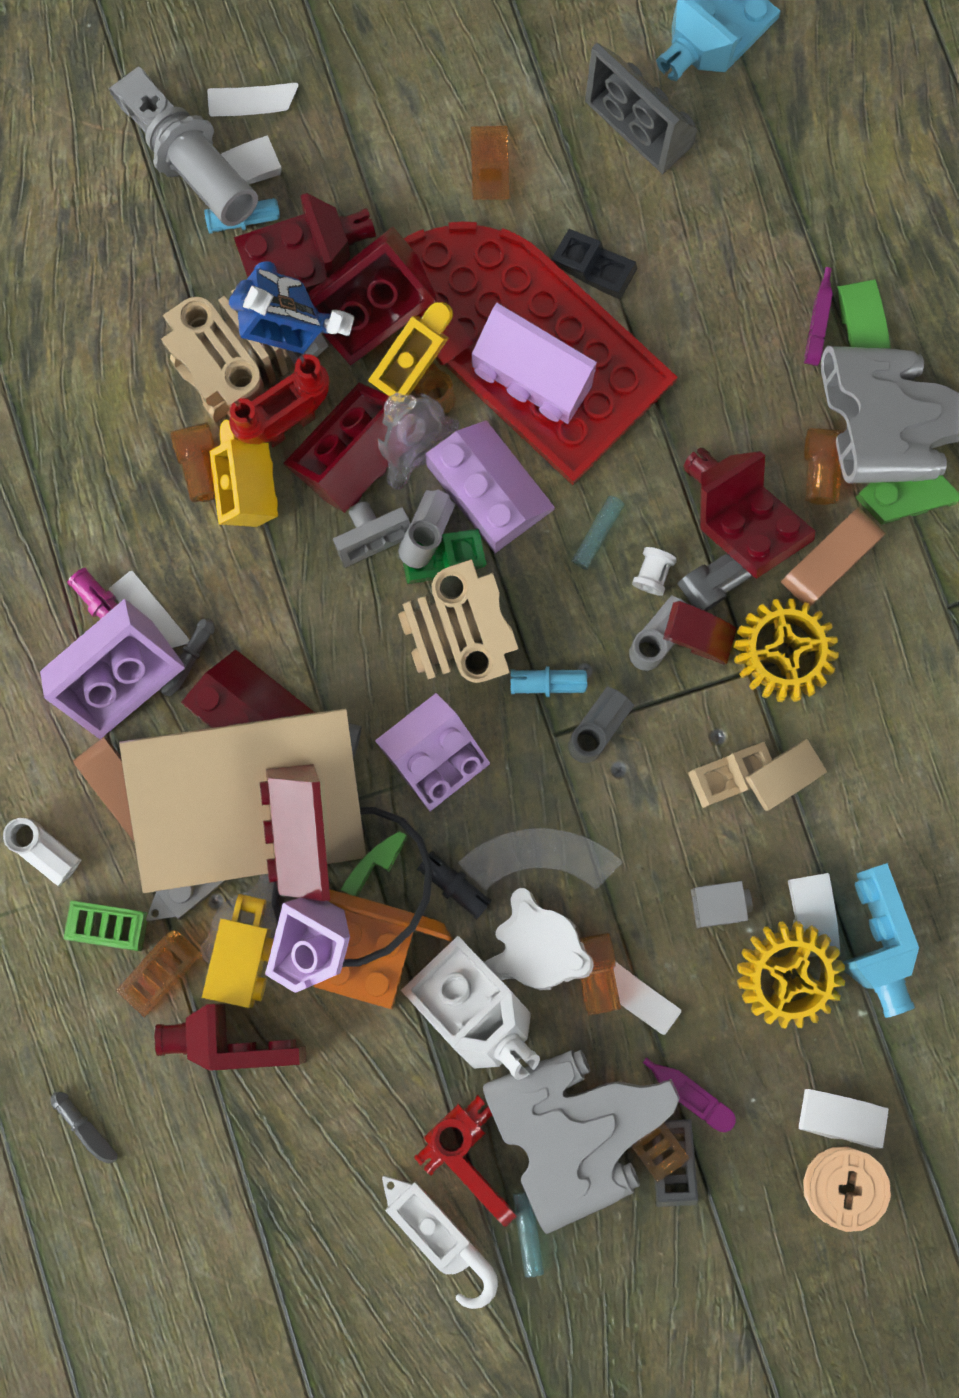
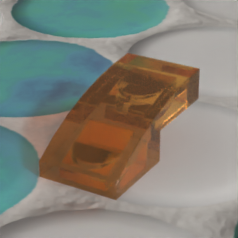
(490, 163)

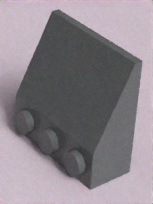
(637, 109)

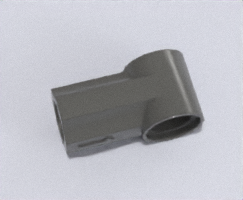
(710, 584)
(600, 723)

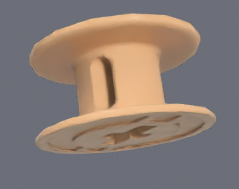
(863, 1205)

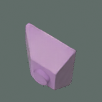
(308, 944)

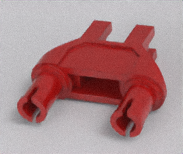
(282, 405)

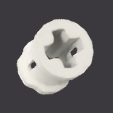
(654, 571)

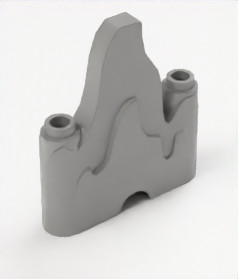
(888, 415)
(577, 1136)

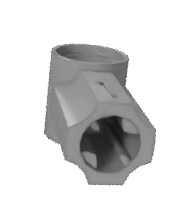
(426, 528)
(653, 634)

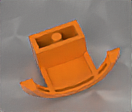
(371, 929)

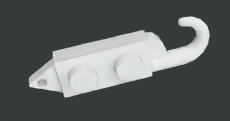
(438, 1237)

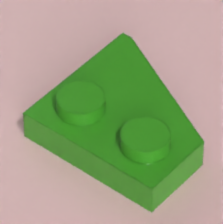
(896, 500)

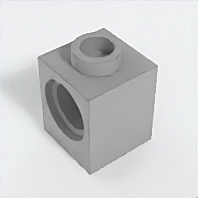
(721, 904)

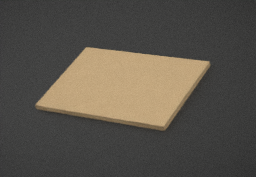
(201, 804)

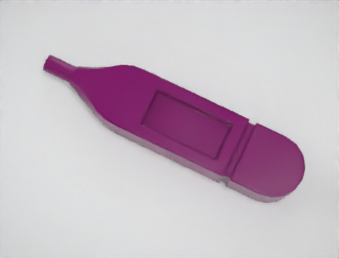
(819, 321)
(695, 1098)

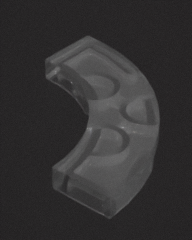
(540, 849)

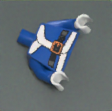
(280, 312)

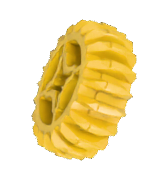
(788, 666)
(779, 1004)

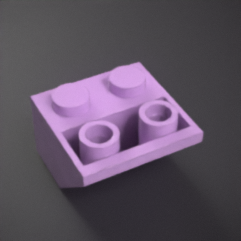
(433, 751)

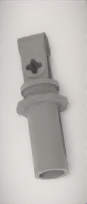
(185, 148)

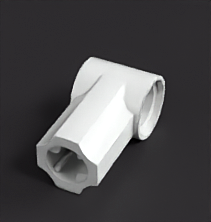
(43, 852)

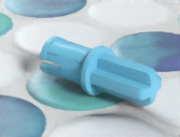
(265, 211)
(548, 681)

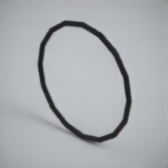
(421, 908)

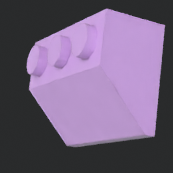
(532, 364)
(488, 484)
(110, 670)

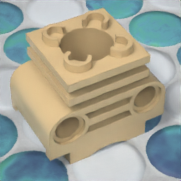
(216, 358)
(460, 626)

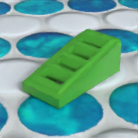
(136, 933)

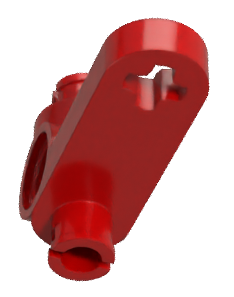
(469, 1123)

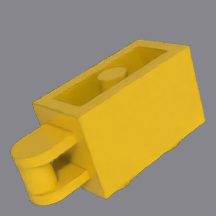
(413, 351)
(242, 481)
(239, 956)

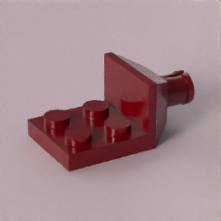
(308, 244)
(743, 513)
(205, 1043)

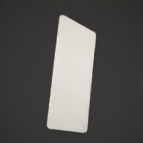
(250, 99)
(137, 594)
(645, 1001)

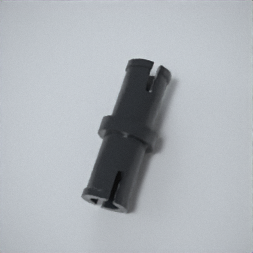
(456, 886)

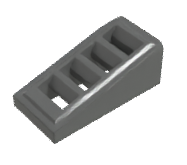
(688, 1197)

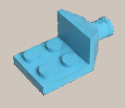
(714, 33)
(888, 966)

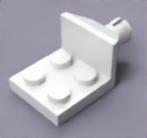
(473, 1010)

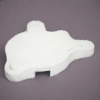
(539, 946)

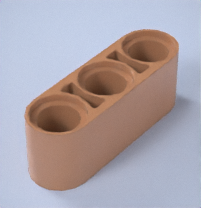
(833, 557)
(104, 772)

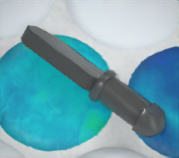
(204, 629)
(83, 1129)

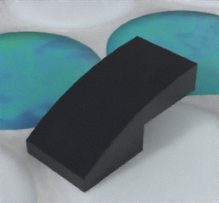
(593, 265)

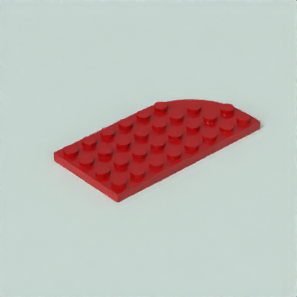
(485, 266)

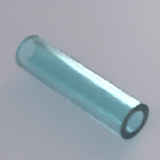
(598, 532)
(528, 1236)

